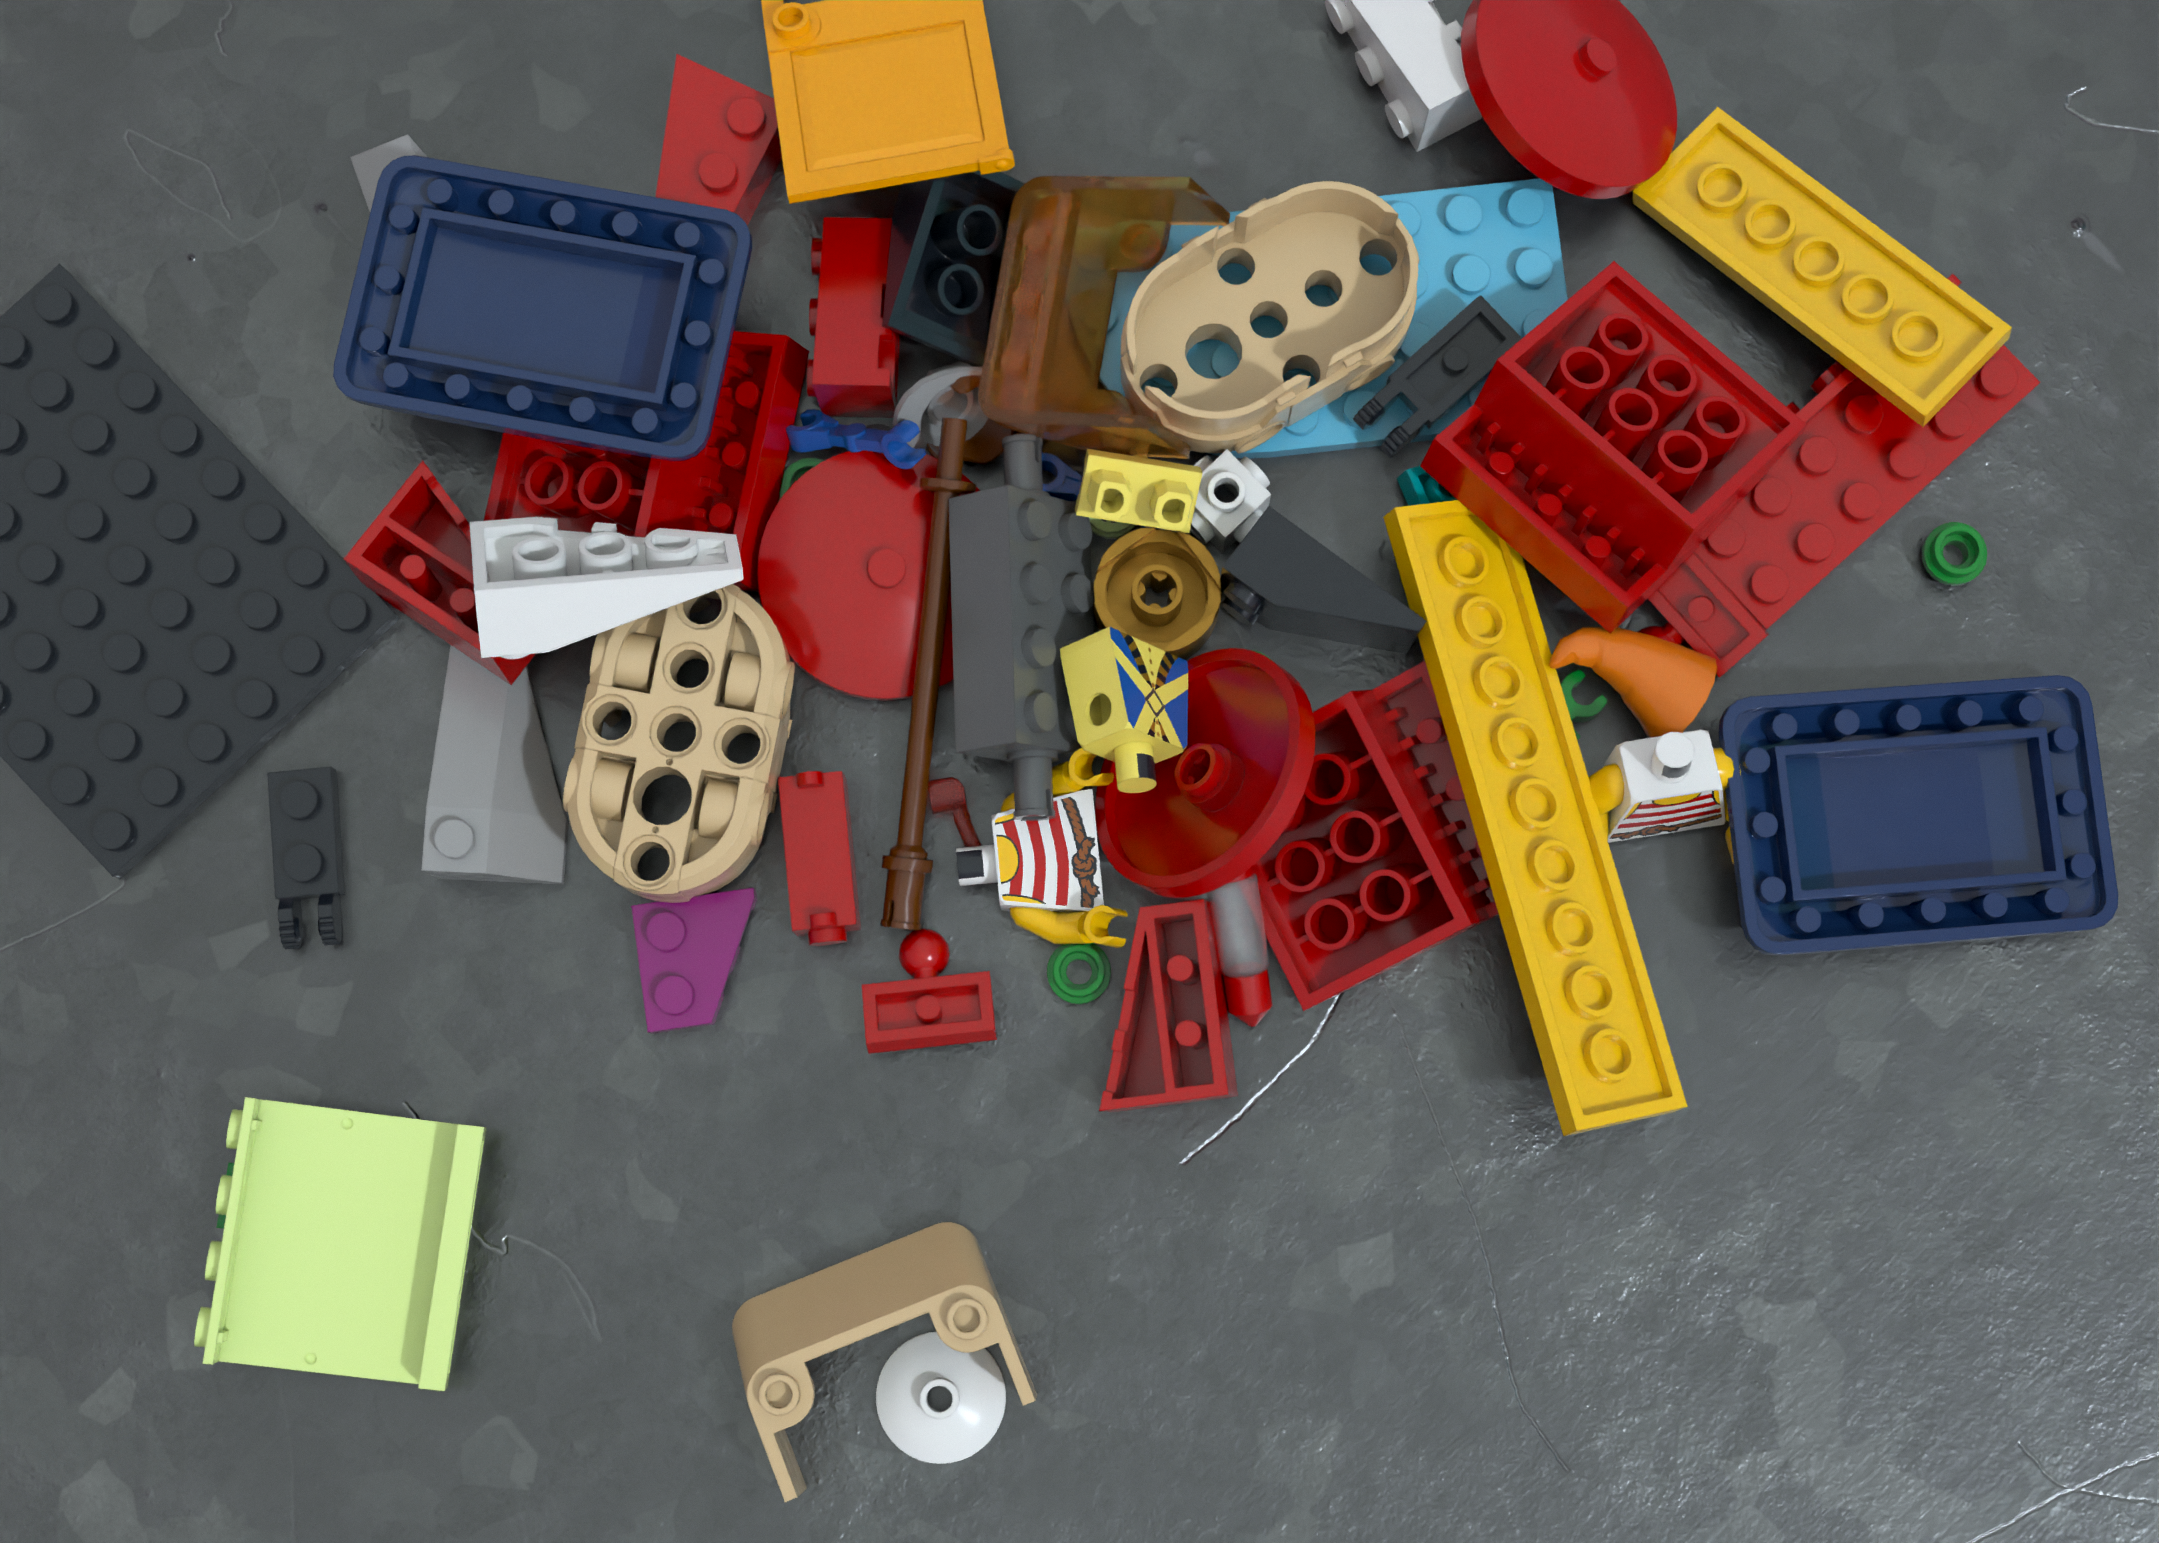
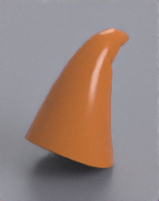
(1654, 677)

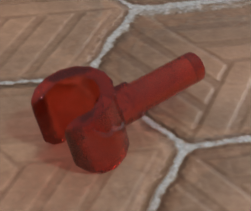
(950, 796)

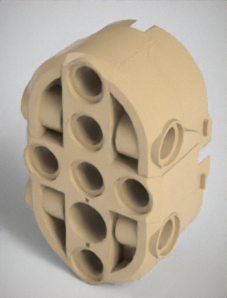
(1288, 246)
(730, 803)

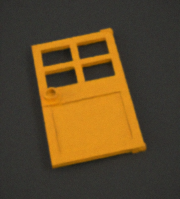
(882, 93)

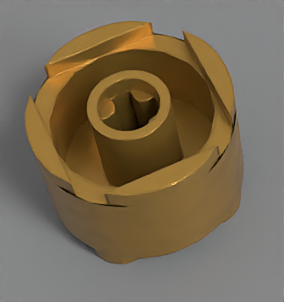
(1162, 562)

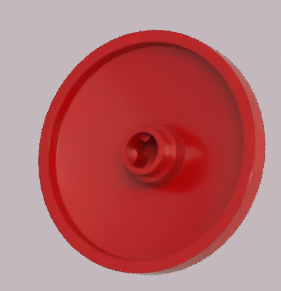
(1571, 91)
(849, 573)
(1227, 790)

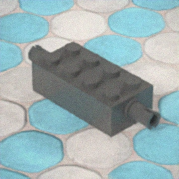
(1014, 602)

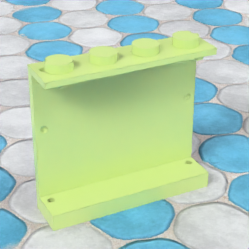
(341, 1243)

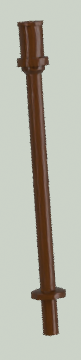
(908, 859)

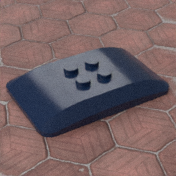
(543, 308)
(1917, 815)

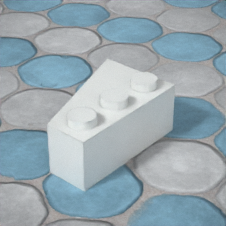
(1413, 62)

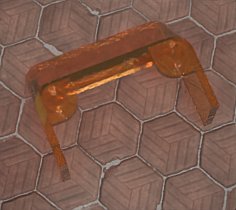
(1057, 302)

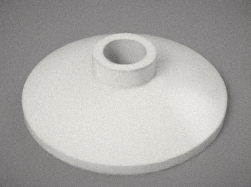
(948, 1434)

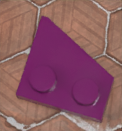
(688, 956)

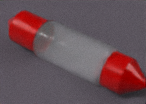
(1242, 947)

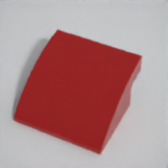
(1611, 445)
(720, 490)
(1377, 848)

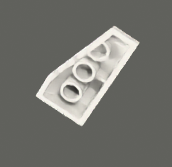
(561, 586)

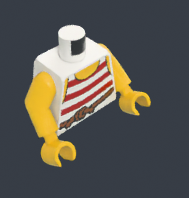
(1663, 786)
(1052, 866)

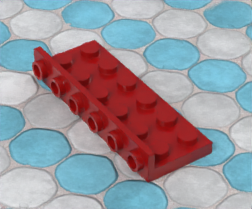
(1846, 480)

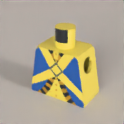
(1127, 703)

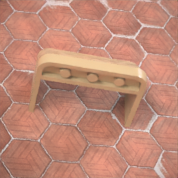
(918, 1274)

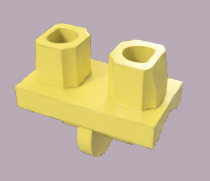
(1138, 490)

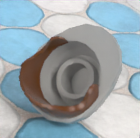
(951, 393)

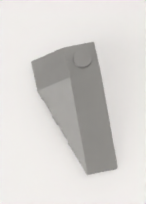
(492, 784)

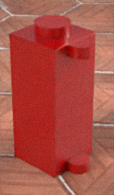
(819, 856)

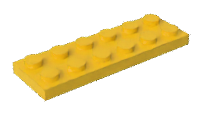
(1822, 266)

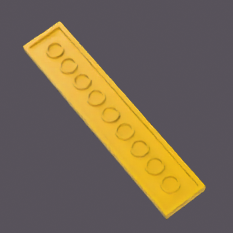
(1535, 820)

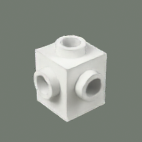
(1231, 521)

